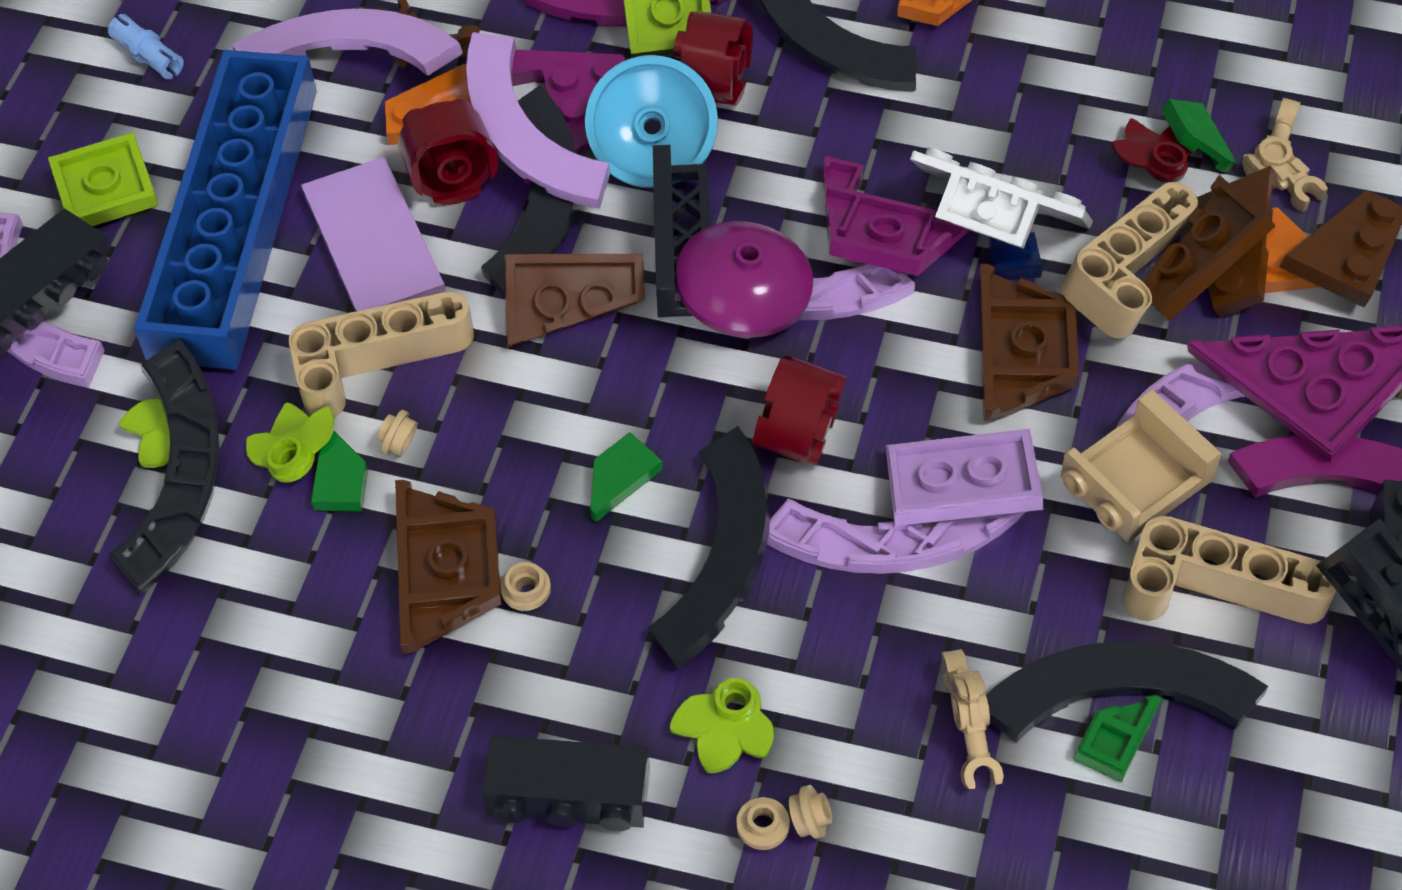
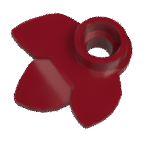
(1157, 154)

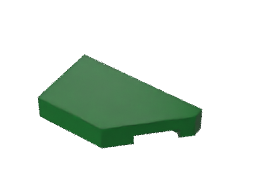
(1196, 129)
(620, 473)
(339, 478)
(1116, 737)

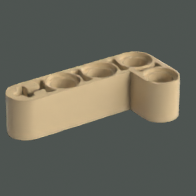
(1103, 272)
(375, 340)
(1302, 599)

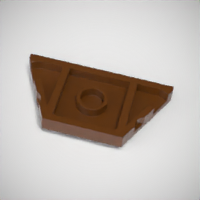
(1025, 344)
(443, 564)

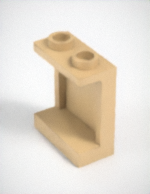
(1141, 467)

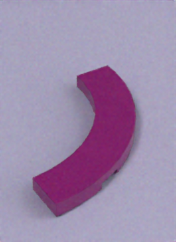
(1293, 462)

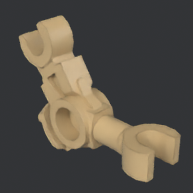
(1277, 153)
(970, 715)

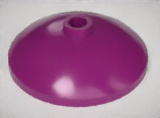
(742, 294)

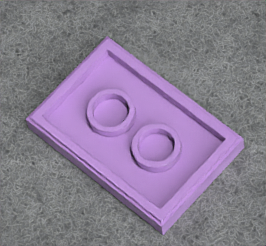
(963, 477)

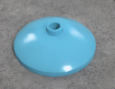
(647, 91)

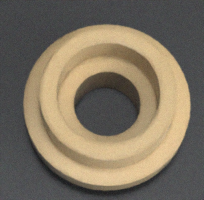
(396, 433)
(521, 575)
(810, 812)
(763, 837)

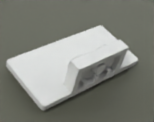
(992, 207)

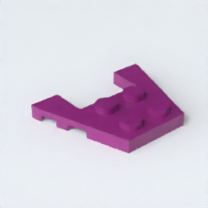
(567, 80)
(878, 228)

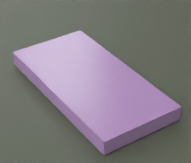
(372, 236)

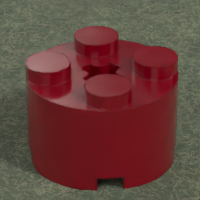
(718, 52)
(447, 151)
(799, 410)

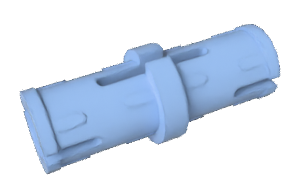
(145, 46)

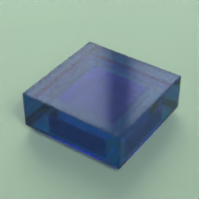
(1015, 262)

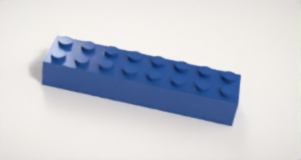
(228, 208)

